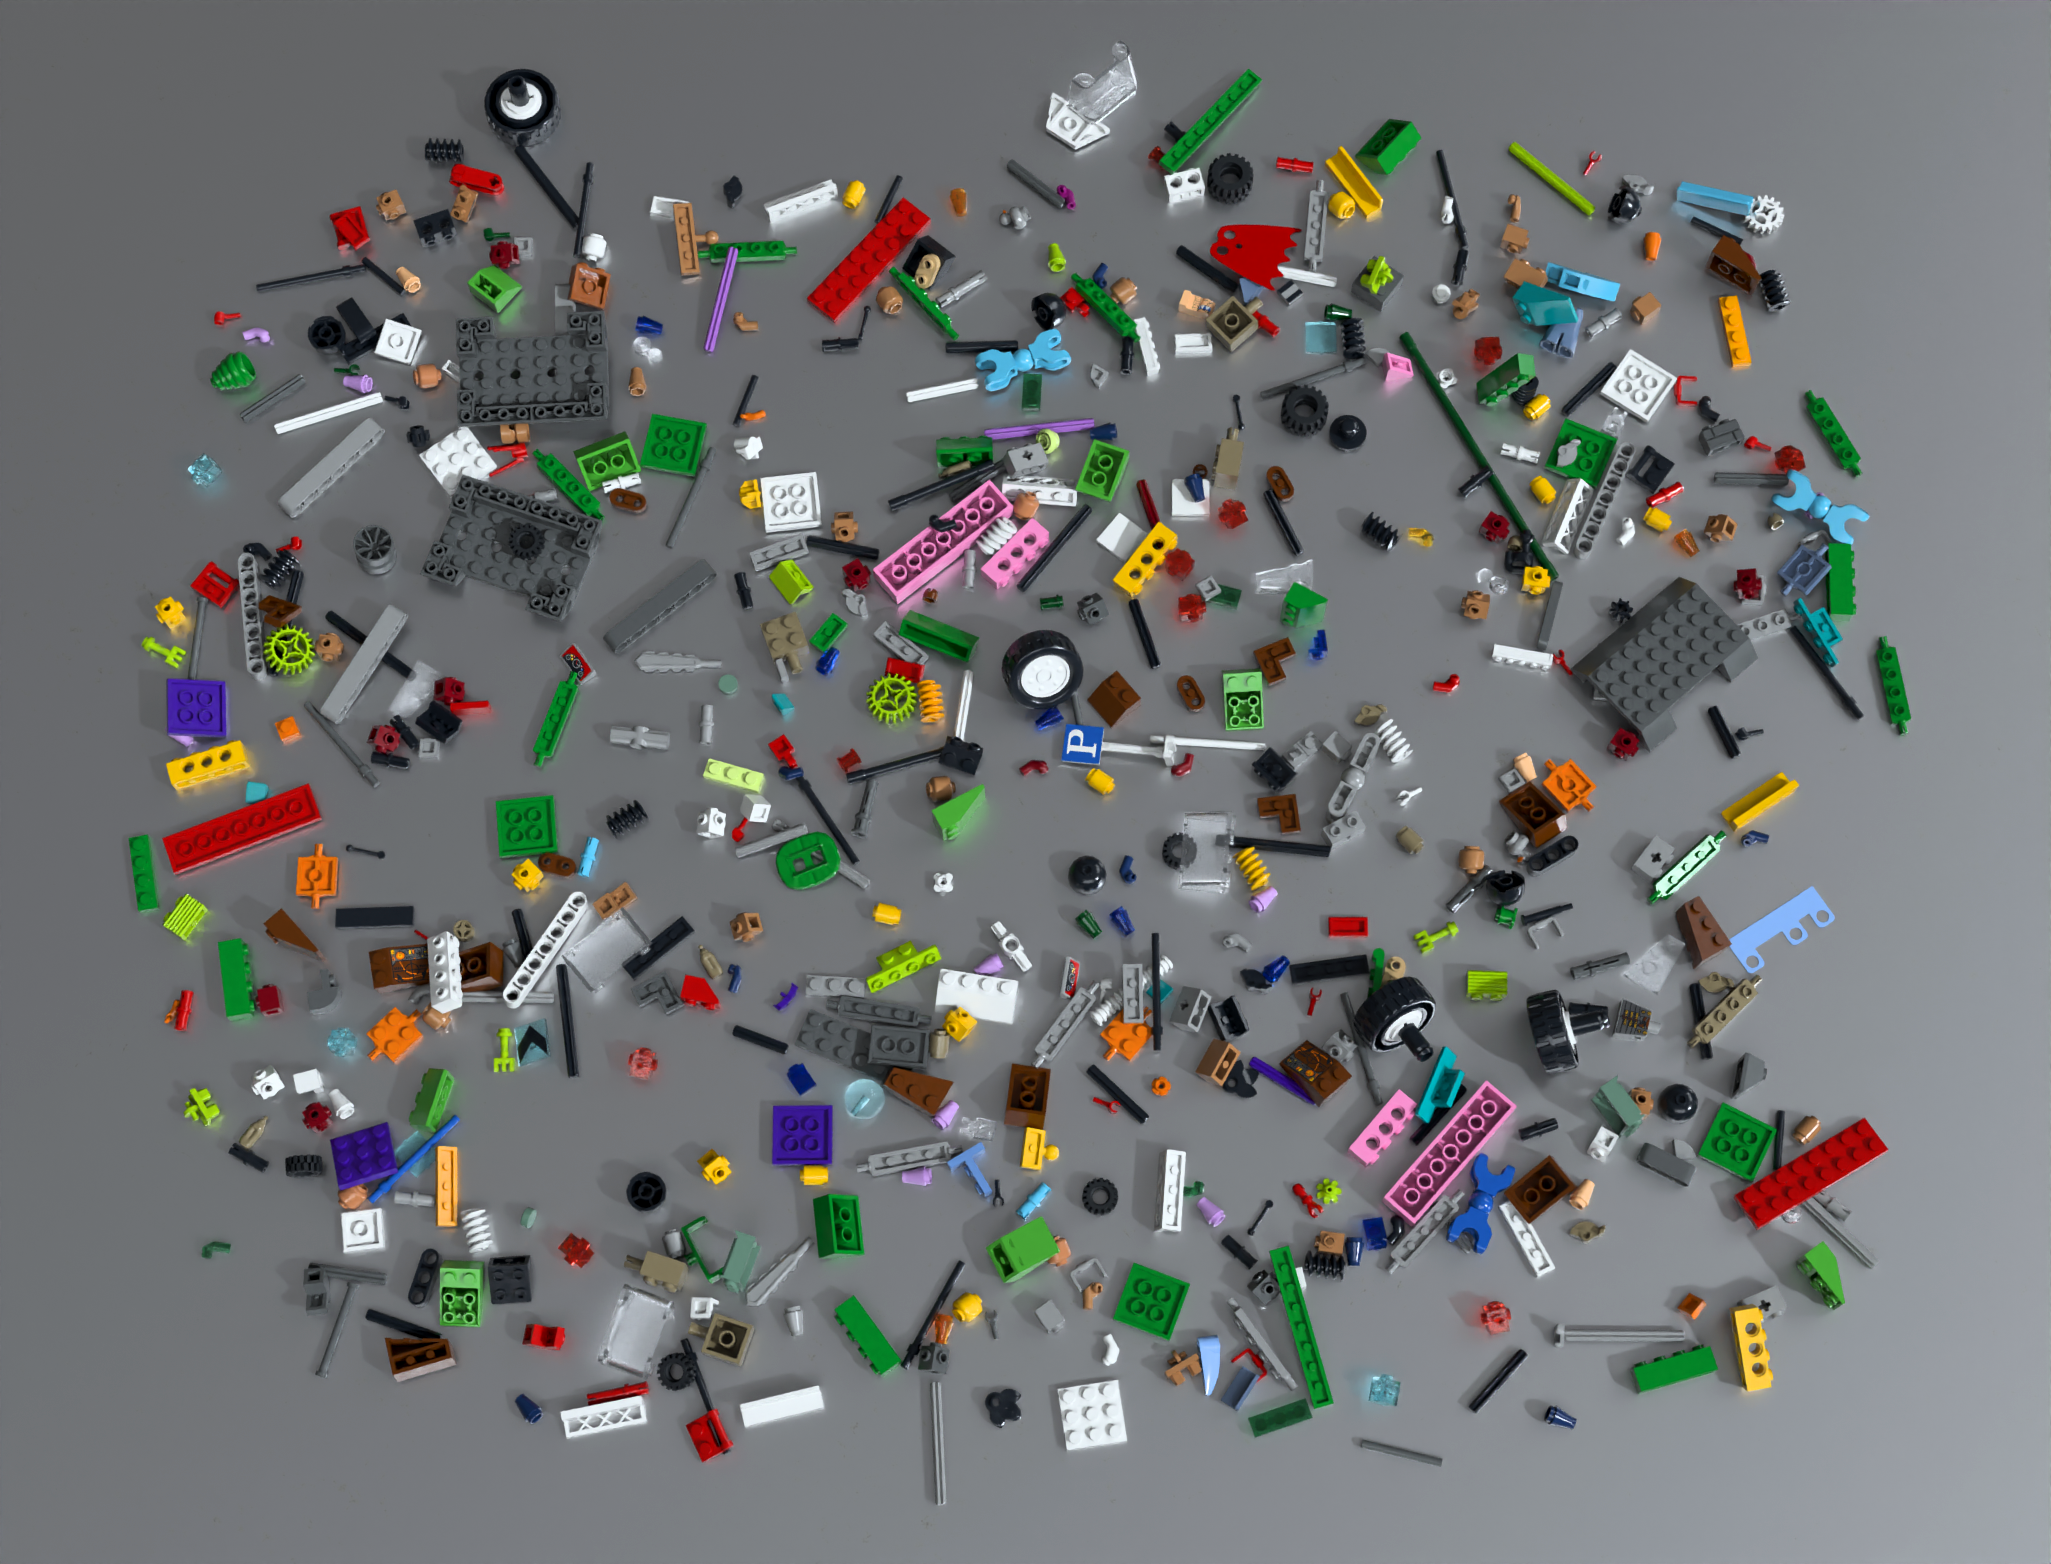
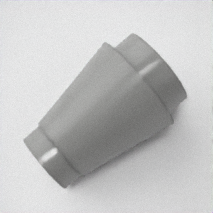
(794, 1320)

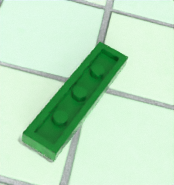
(143, 873)

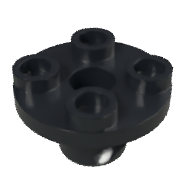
(1347, 433)

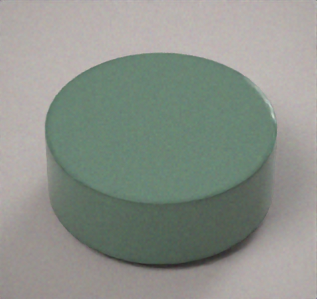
(728, 684)
(528, 1217)

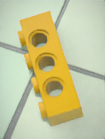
(1158, 534)
(237, 761)
(1740, 1318)

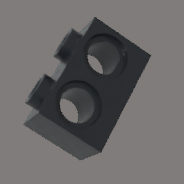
(434, 223)

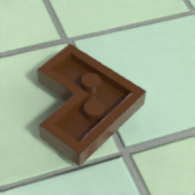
(278, 611)
(1270, 658)
(1283, 807)

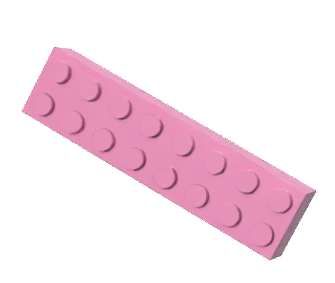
(933, 550)
(1449, 1153)

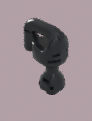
(1526, 556)

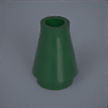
(1336, 313)
(1088, 923)

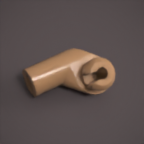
(1516, 207)
(743, 324)
(1089, 1293)

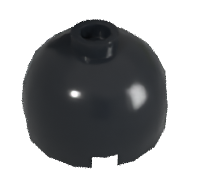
(1625, 206)
(1049, 310)
(327, 335)
(1087, 875)
(1505, 887)
(1677, 1103)
(646, 1192)

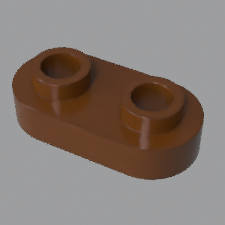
(1280, 484)
(628, 501)
(1191, 694)
(556, 865)

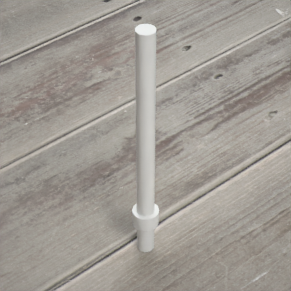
(1209, 743)

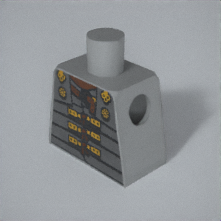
(1634, 1022)

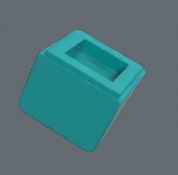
(782, 703)
(256, 792)
(1165, 991)

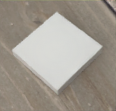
(398, 342)
(1183, 502)
(1122, 538)
(362, 1230)

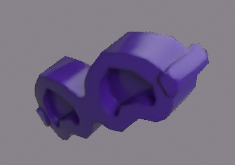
(787, 998)

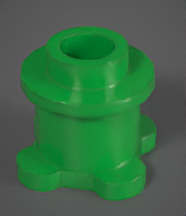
(1506, 916)

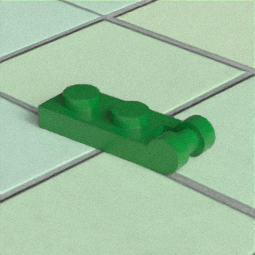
(1376, 973)

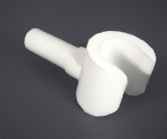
(1407, 795)
(1105, 984)

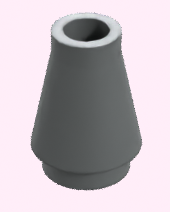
(513, 950)

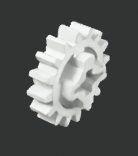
(1763, 215)

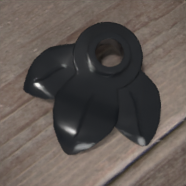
(1243, 1081)
(1006, 1407)

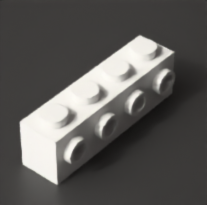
(444, 972)

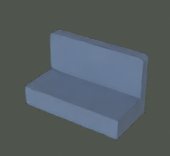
(1240, 1388)

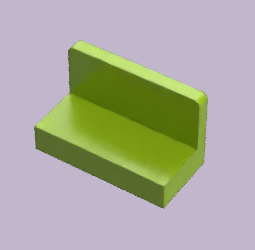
(790, 580)

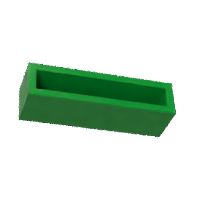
(1506, 379)
(1840, 582)
(938, 636)
(236, 979)
(868, 1336)
(1673, 1369)

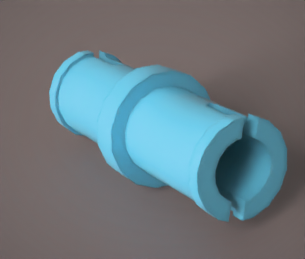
(587, 857)
(1033, 1200)

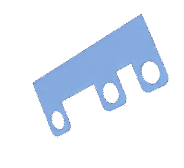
(1779, 920)

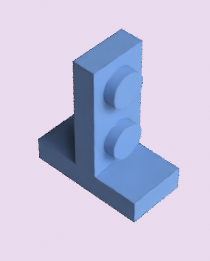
(971, 1169)

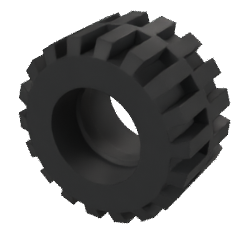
(1227, 191)
(1308, 397)

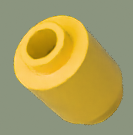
(853, 194)
(1536, 407)
(1542, 490)
(1657, 519)
(1100, 781)
(886, 914)
(814, 1174)

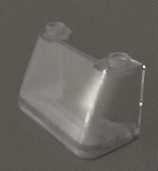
(1098, 97)
(606, 950)
(635, 1331)

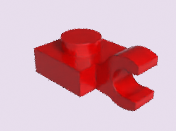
(1075, 301)
(782, 750)

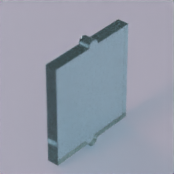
(1321, 337)
(409, 1147)

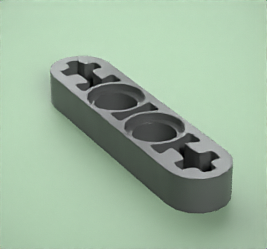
(1549, 615)

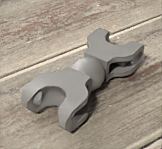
(1353, 777)

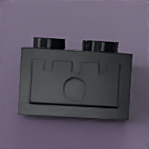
(509, 1279)

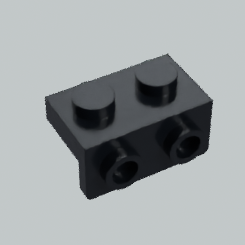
(439, 722)
(961, 755)
(1274, 769)
(1228, 1019)

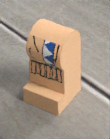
(1196, 305)

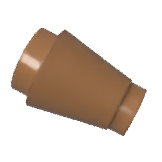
(637, 383)

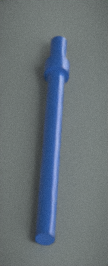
(386, 1185)

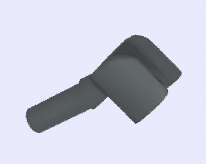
(992, 1321)

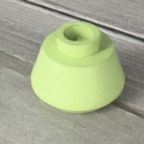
(1048, 440)

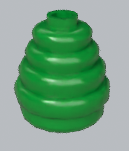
(233, 372)

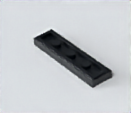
(354, 350)
(374, 917)
(660, 947)
(1329, 969)

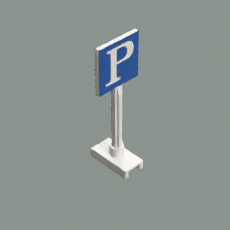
(1085, 744)

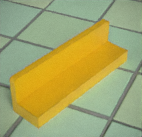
(1354, 183)
(1758, 801)

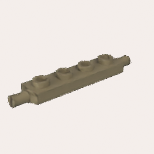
(1724, 1011)

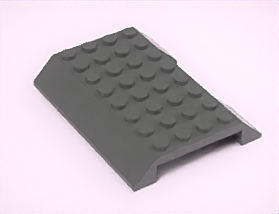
(1663, 656)

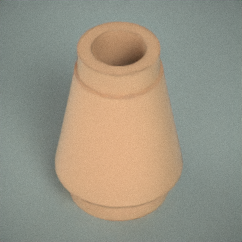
(408, 280)
(1525, 767)
(1582, 1194)

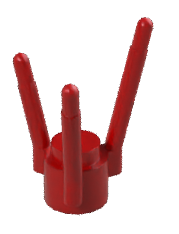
(518, 451)

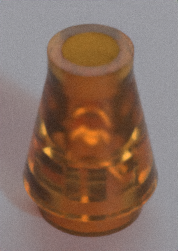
(959, 201)
(1687, 542)
(943, 1328)

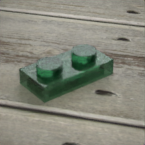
(1031, 392)
(1228, 597)

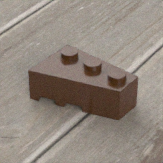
(917, 1089)
(418, 1357)

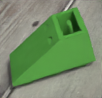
(1242, 699)
(1022, 1250)
(1823, 1271)
(461, 1293)

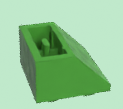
(493, 287)

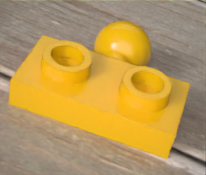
(1034, 1148)

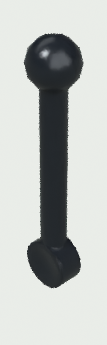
(867, 309)
(1236, 398)
(381, 855)
(1269, 1204)

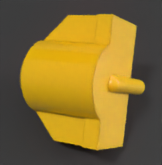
(750, 494)

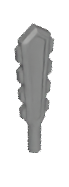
(663, 662)
(768, 1282)

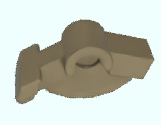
(1370, 715)
(1715, 983)
(1587, 1231)

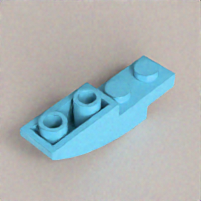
(1582, 282)

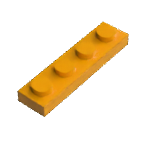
(1734, 331)
(446, 1186)

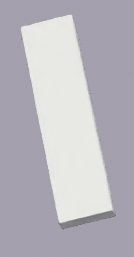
(1527, 1240)

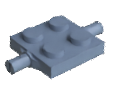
(1804, 569)

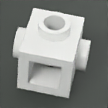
(711, 823)
(266, 1082)

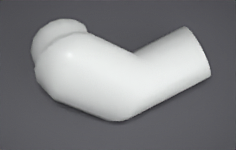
(1446, 211)
(1628, 531)
(1112, 1350)

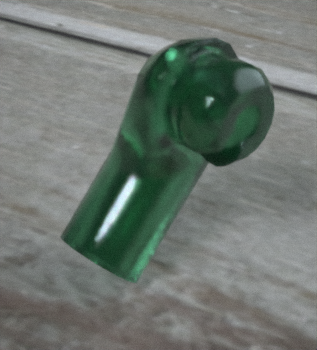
(1198, 1189)
(215, 1247)

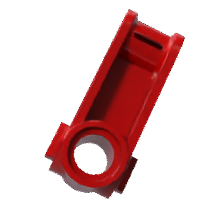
(476, 180)

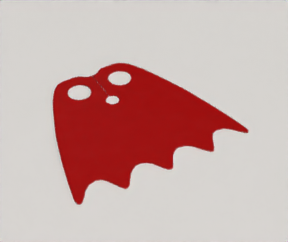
(1260, 251)

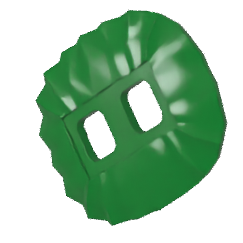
(812, 874)

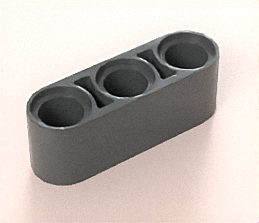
(1666, 1164)

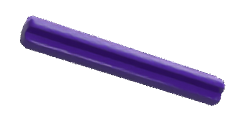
(1279, 1078)

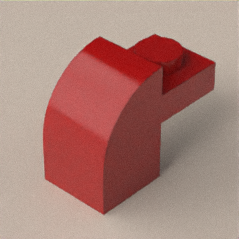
(544, 1337)

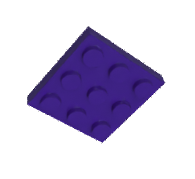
(196, 708)
(802, 1135)
(364, 1156)

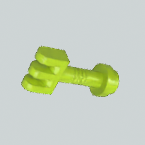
(149, 643)
(1428, 939)
(504, 1033)

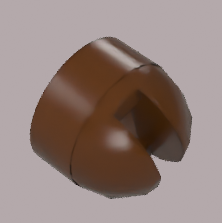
(1200, 468)
(930, 596)

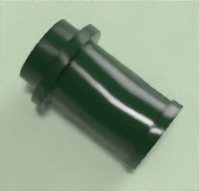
(1052, 602)

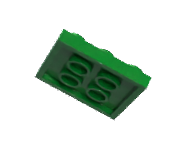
(673, 445)
(1591, 453)
(526, 826)
(1737, 1142)
(1151, 1301)

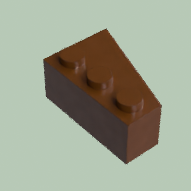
(1702, 932)

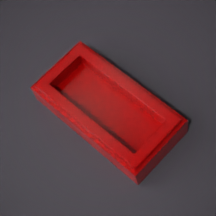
(351, 231)
(910, 670)
(470, 708)
(1347, 927)

